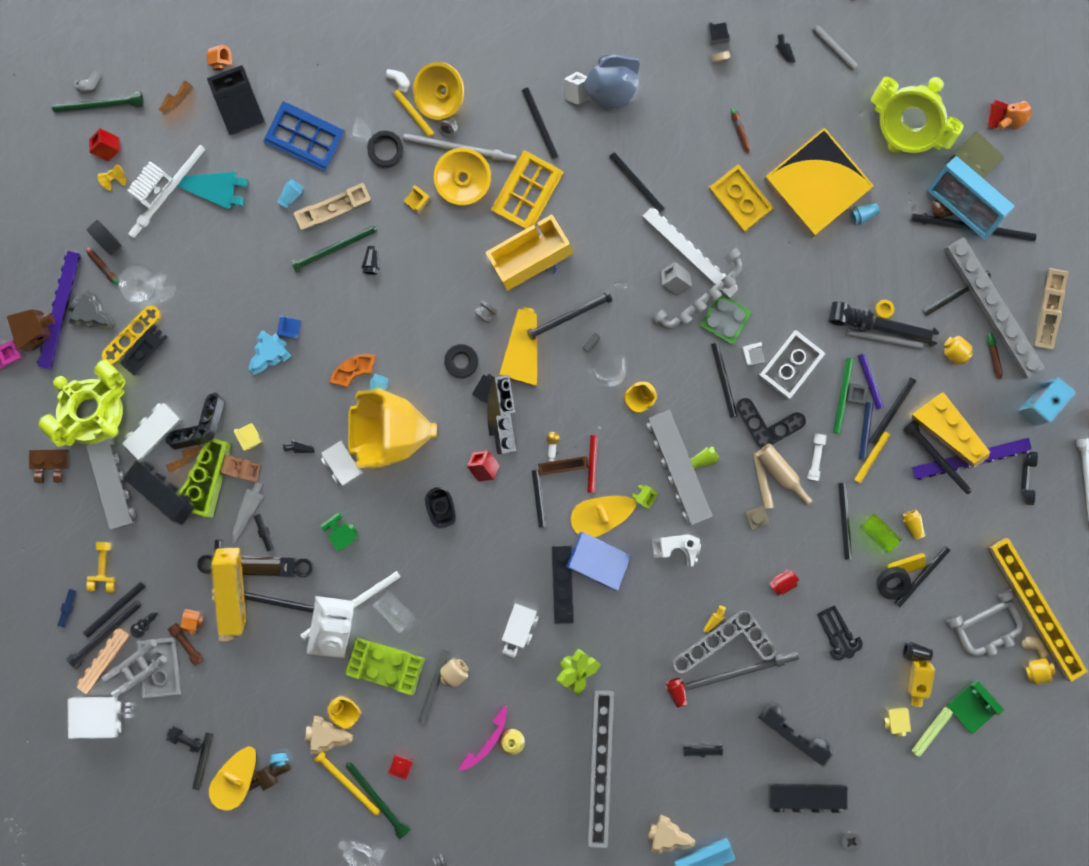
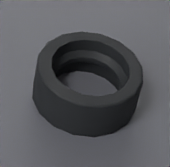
(385, 163)
(104, 237)

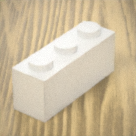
(151, 431)

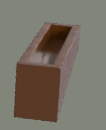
(563, 465)

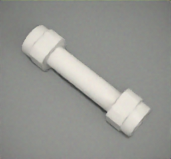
(819, 441)

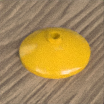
(429, 90)
(458, 163)

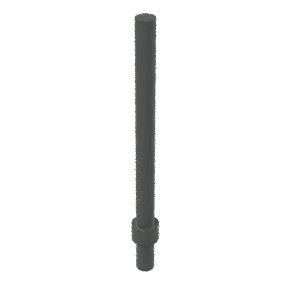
(778, 661)

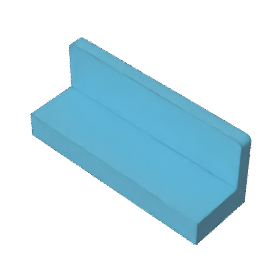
(712, 855)

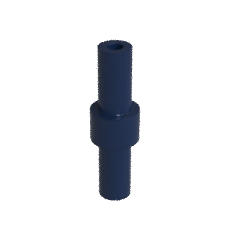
(66, 608)

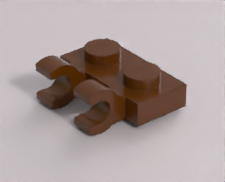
(48, 459)

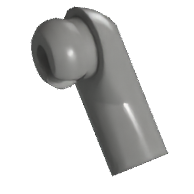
(88, 85)

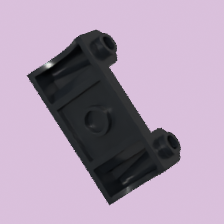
(818, 750)

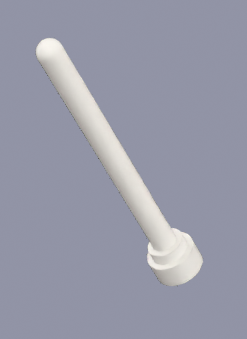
(1083, 446)

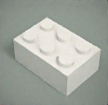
(791, 364)

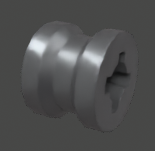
(485, 311)
(125, 709)
(850, 837)

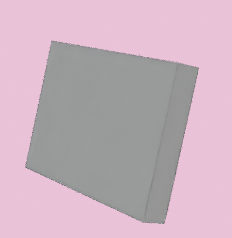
(167, 678)

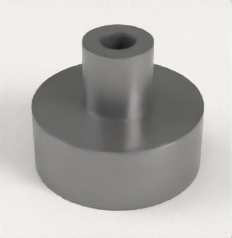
(447, 127)

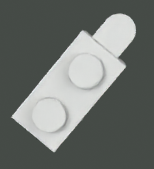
(518, 629)

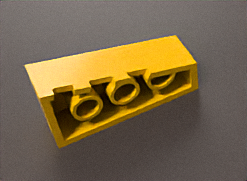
(950, 428)

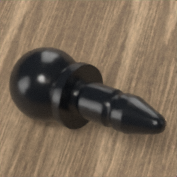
(138, 629)

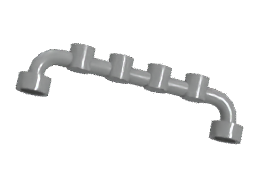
(713, 294)

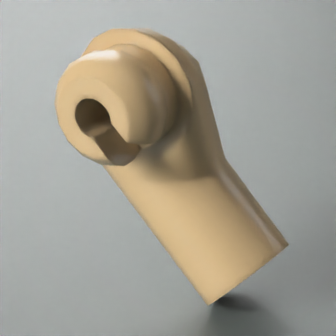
(1035, 643)

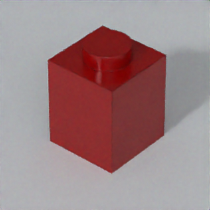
(400, 766)

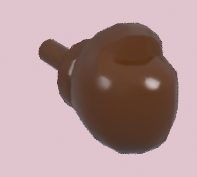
(940, 210)

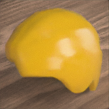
(640, 397)
(343, 712)

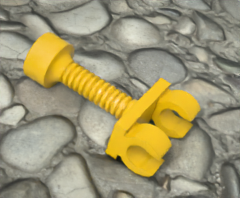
(102, 548)

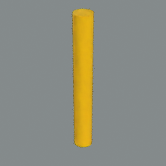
(413, 113)
(872, 457)

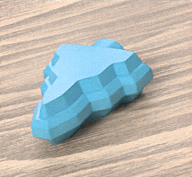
(268, 352)

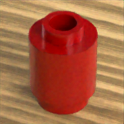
(784, 582)

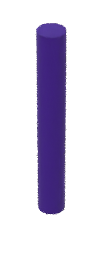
(870, 380)

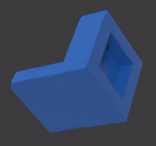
(288, 327)

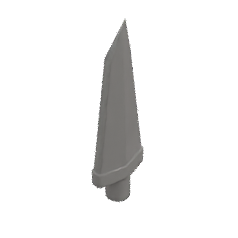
(248, 506)

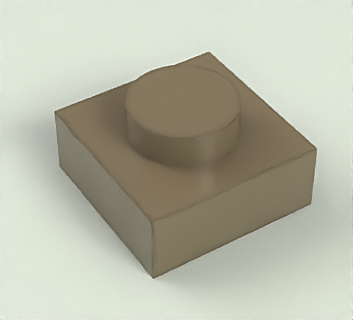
(757, 517)

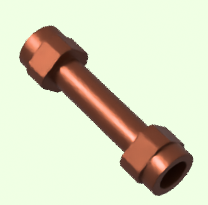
(175, 631)

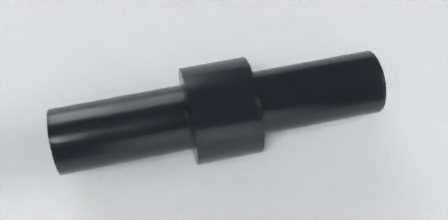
(263, 532)

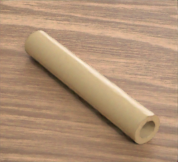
(763, 483)

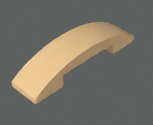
(332, 207)

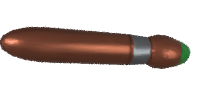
(740, 130)
(102, 266)

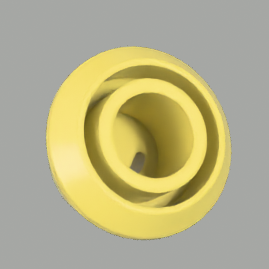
(517, 740)

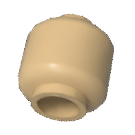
(454, 673)

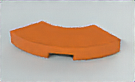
(351, 369)

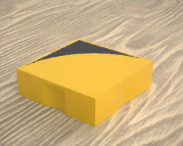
(818, 182)

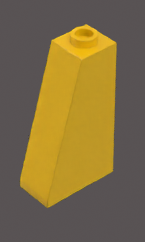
(521, 352)

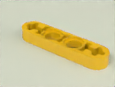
(128, 332)

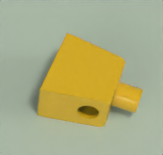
(920, 674)

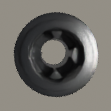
(371, 261)
(916, 652)

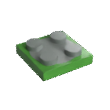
(725, 319)

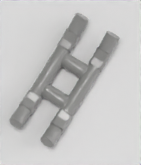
(124, 667)

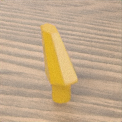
(715, 619)

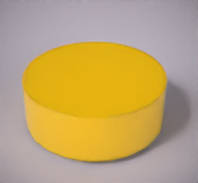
(884, 309)

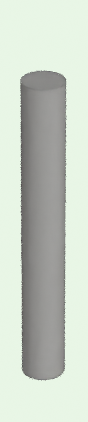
(835, 47)

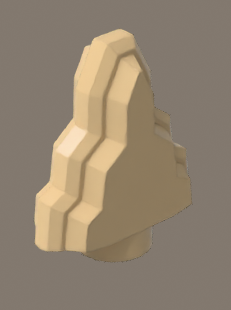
(325, 736)
(667, 837)

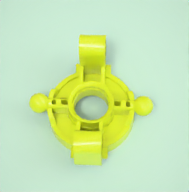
(936, 132)
(98, 427)

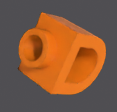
(219, 57)
(191, 621)

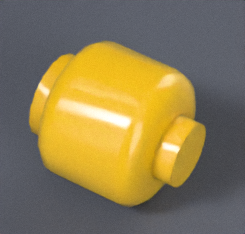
(958, 350)
(1040, 671)

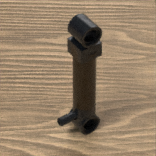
(263, 565)

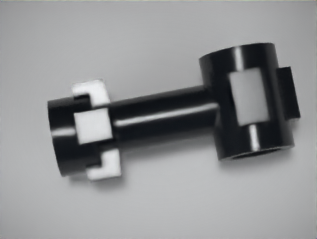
(175, 735)

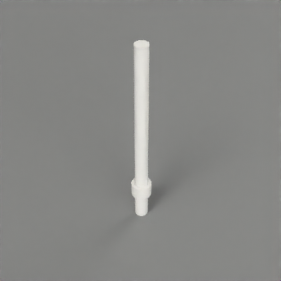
(143, 221)
(366, 595)

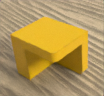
(417, 199)

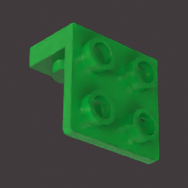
(974, 706)

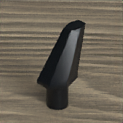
(785, 48)
(298, 447)

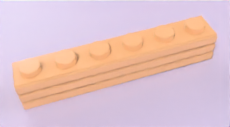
(102, 662)

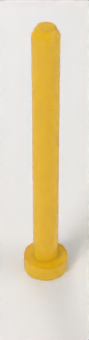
(346, 783)

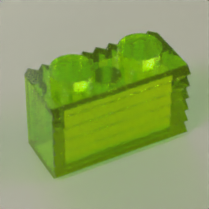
(880, 533)

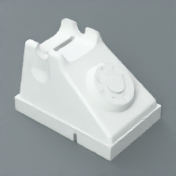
(330, 627)

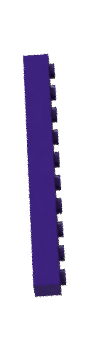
(59, 309)
(956, 462)

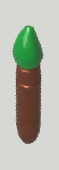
(995, 355)

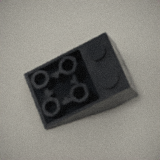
(235, 99)

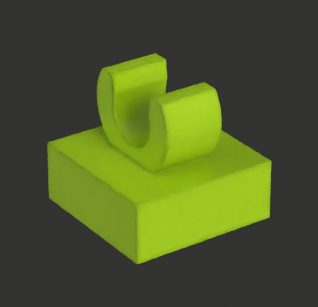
(646, 496)

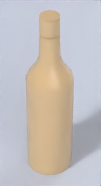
(782, 471)

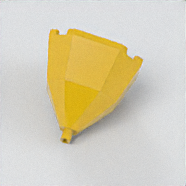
(385, 429)

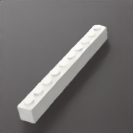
(686, 248)

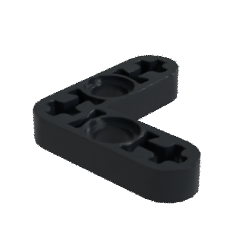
(204, 431)
(770, 431)

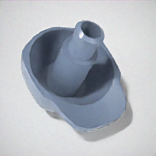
(613, 81)

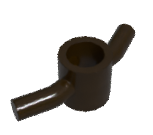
(268, 776)

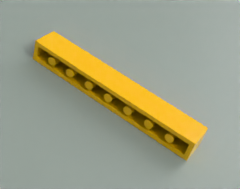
(1037, 609)

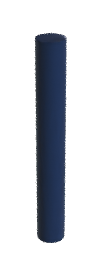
(866, 430)

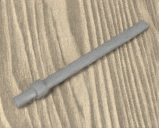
(496, 155)

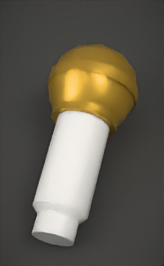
(552, 439)

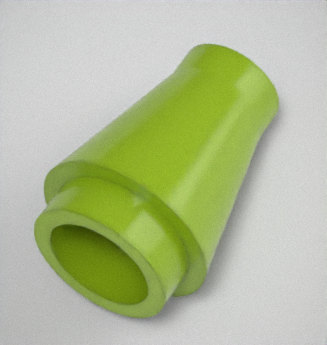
(705, 458)

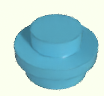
(278, 760)

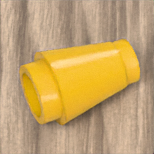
(914, 524)

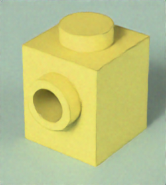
(898, 721)

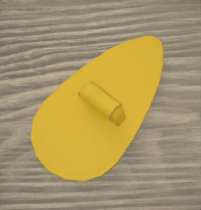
(601, 514)
(233, 780)

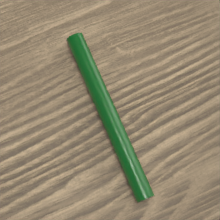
(843, 395)

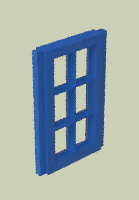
(289, 148)

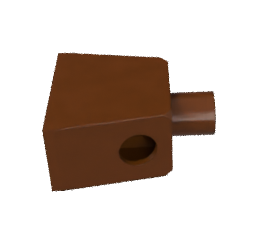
(30, 328)

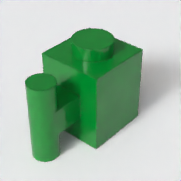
(342, 535)

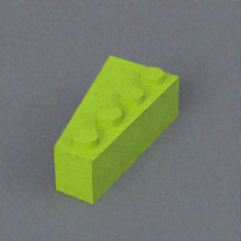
(205, 477)

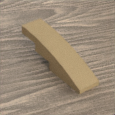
(1051, 308)

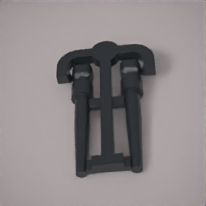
(848, 653)

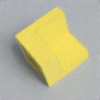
(248, 437)

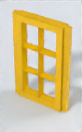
(511, 183)

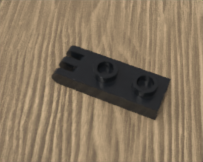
(143, 350)

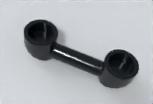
(1030, 461)

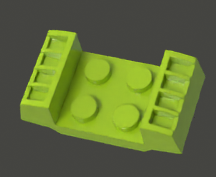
(384, 665)

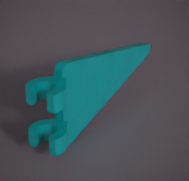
(215, 187)

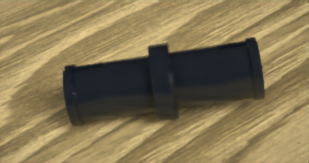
(702, 749)

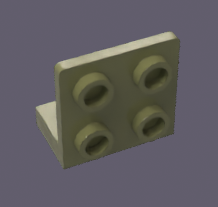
(978, 154)

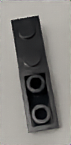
(499, 414)

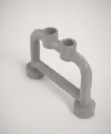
(1006, 640)

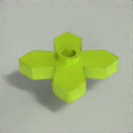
(576, 670)

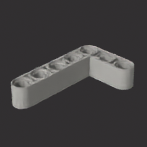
(722, 640)

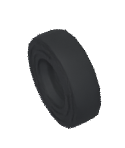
(461, 349)
(889, 574)

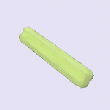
(932, 732)

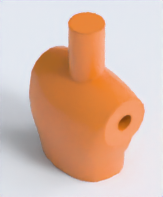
(1017, 116)

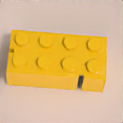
(529, 253)

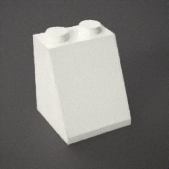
(93, 717)

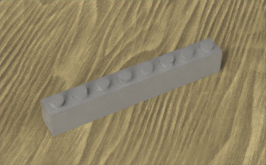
(994, 308)
(600, 768)

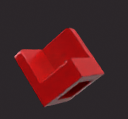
(104, 144)
(483, 465)

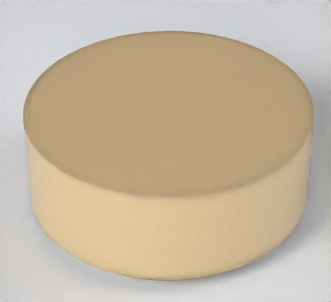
(719, 57)

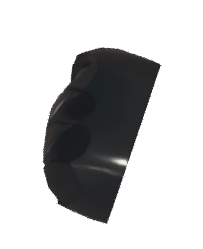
(440, 507)

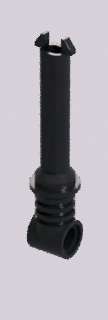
(843, 314)

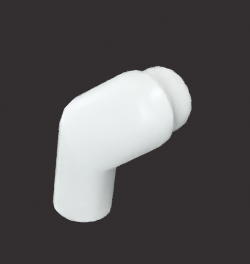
(400, 78)

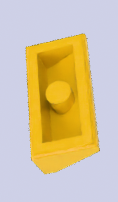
(911, 563)

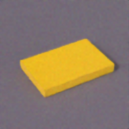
(741, 198)

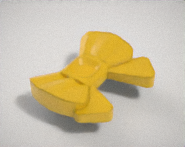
(106, 178)

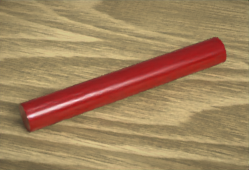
(592, 463)

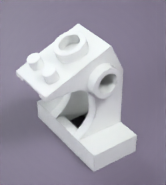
(686, 543)

